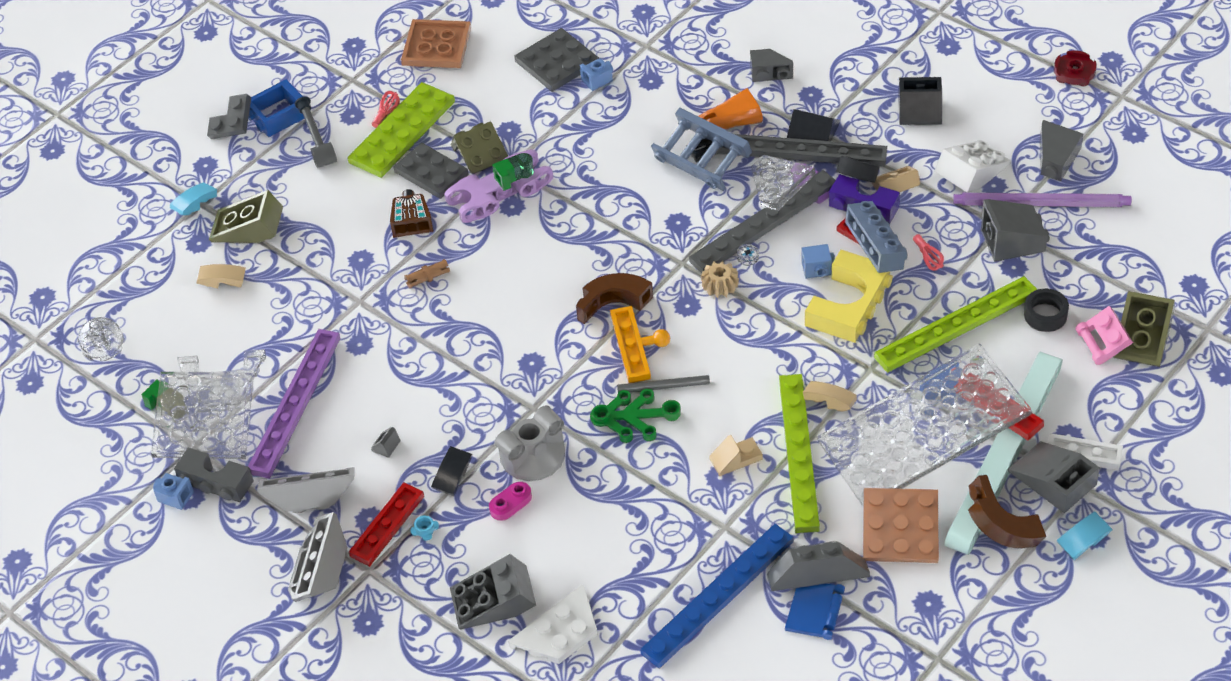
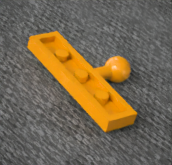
(632, 344)

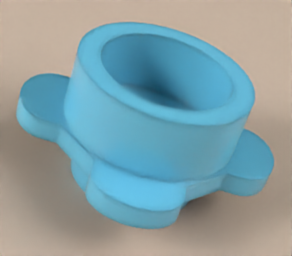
(424, 522)

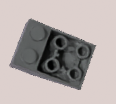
(1056, 474)
(493, 593)

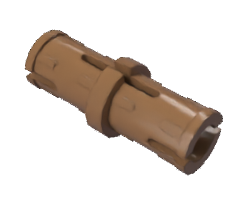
(427, 273)

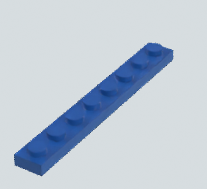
(716, 596)

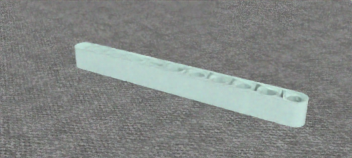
(1005, 450)

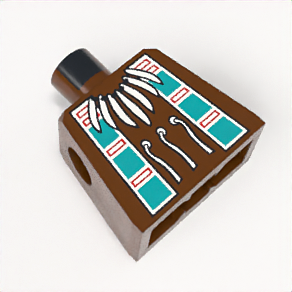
(410, 215)

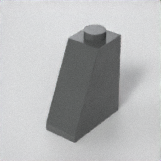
(1058, 149)

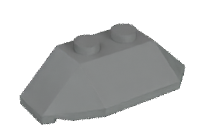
(307, 490)
(319, 559)

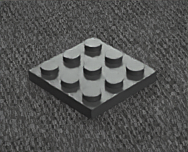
(555, 59)

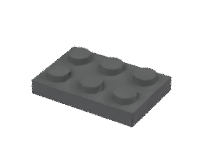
(430, 170)

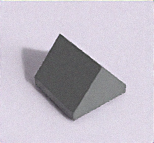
(386, 442)

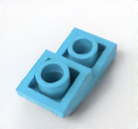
(190, 199)
(1084, 535)

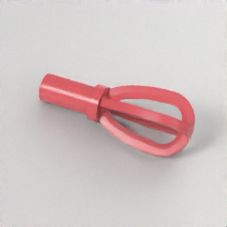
(382, 112)
(925, 248)

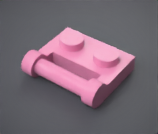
(1110, 331)

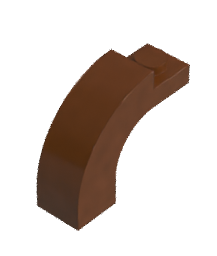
(613, 289)
(998, 523)

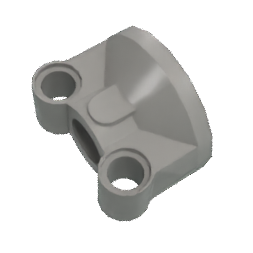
(533, 447)

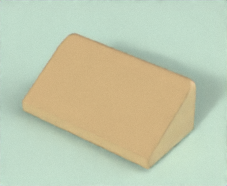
(899, 179)

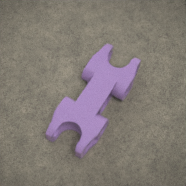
(485, 193)

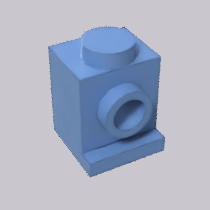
(596, 73)
(173, 490)

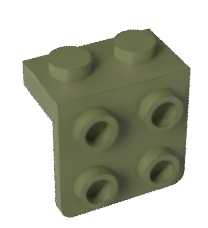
(479, 147)

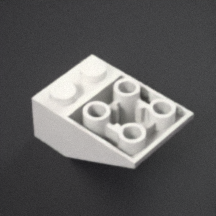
(971, 164)

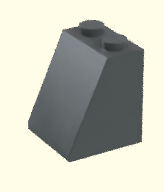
(1012, 229)

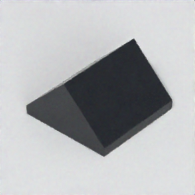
(812, 126)

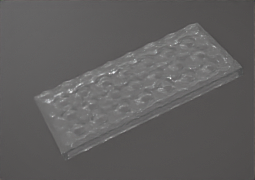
(924, 424)

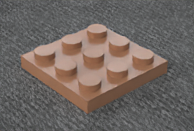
(436, 43)
(900, 525)

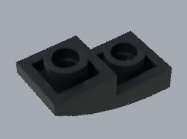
(451, 471)

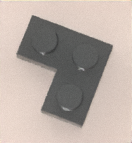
(234, 122)

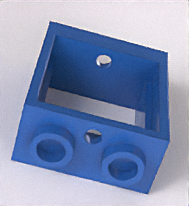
(281, 119)

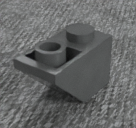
(770, 65)

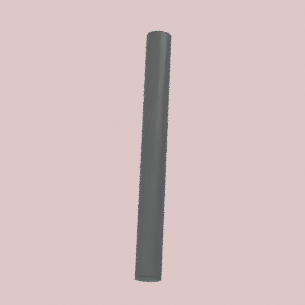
(665, 384)

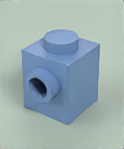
(817, 261)

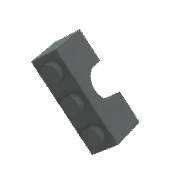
(229, 483)

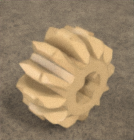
(720, 279)

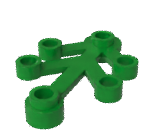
(607, 415)

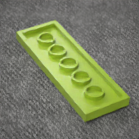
(401, 129)

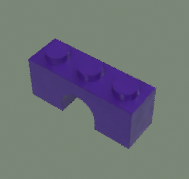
(846, 191)

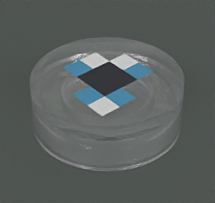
(747, 254)

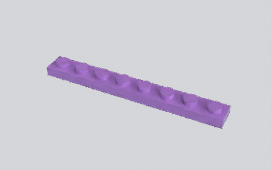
(293, 403)

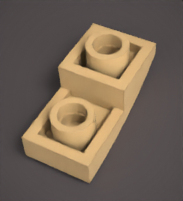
(221, 273)
(835, 396)

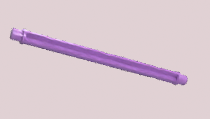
(1046, 199)

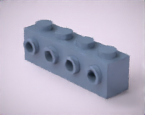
(875, 237)

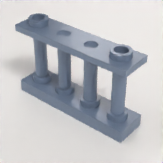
(703, 129)

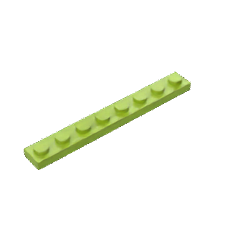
(954, 324)
(799, 454)

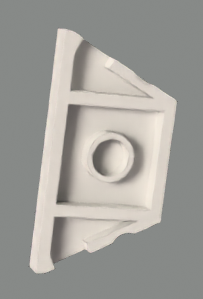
(559, 630)

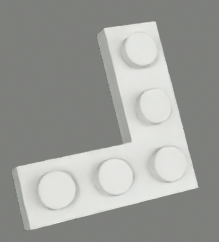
(1100, 453)

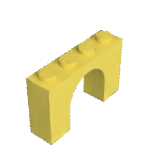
(850, 319)

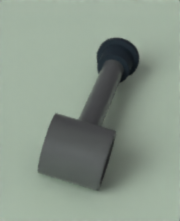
(322, 153)

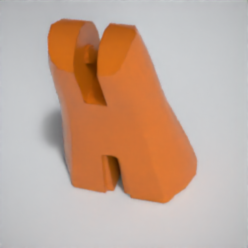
(735, 112)

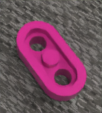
(512, 501)

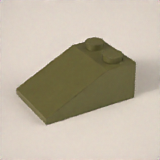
(248, 220)
(1148, 325)

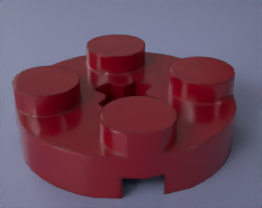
(1067, 74)

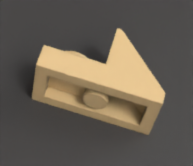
(733, 456)

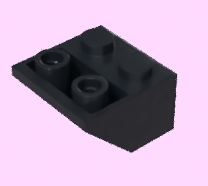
(920, 100)

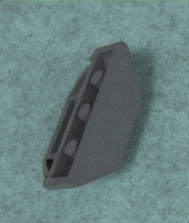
(816, 565)

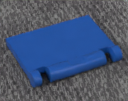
(815, 609)

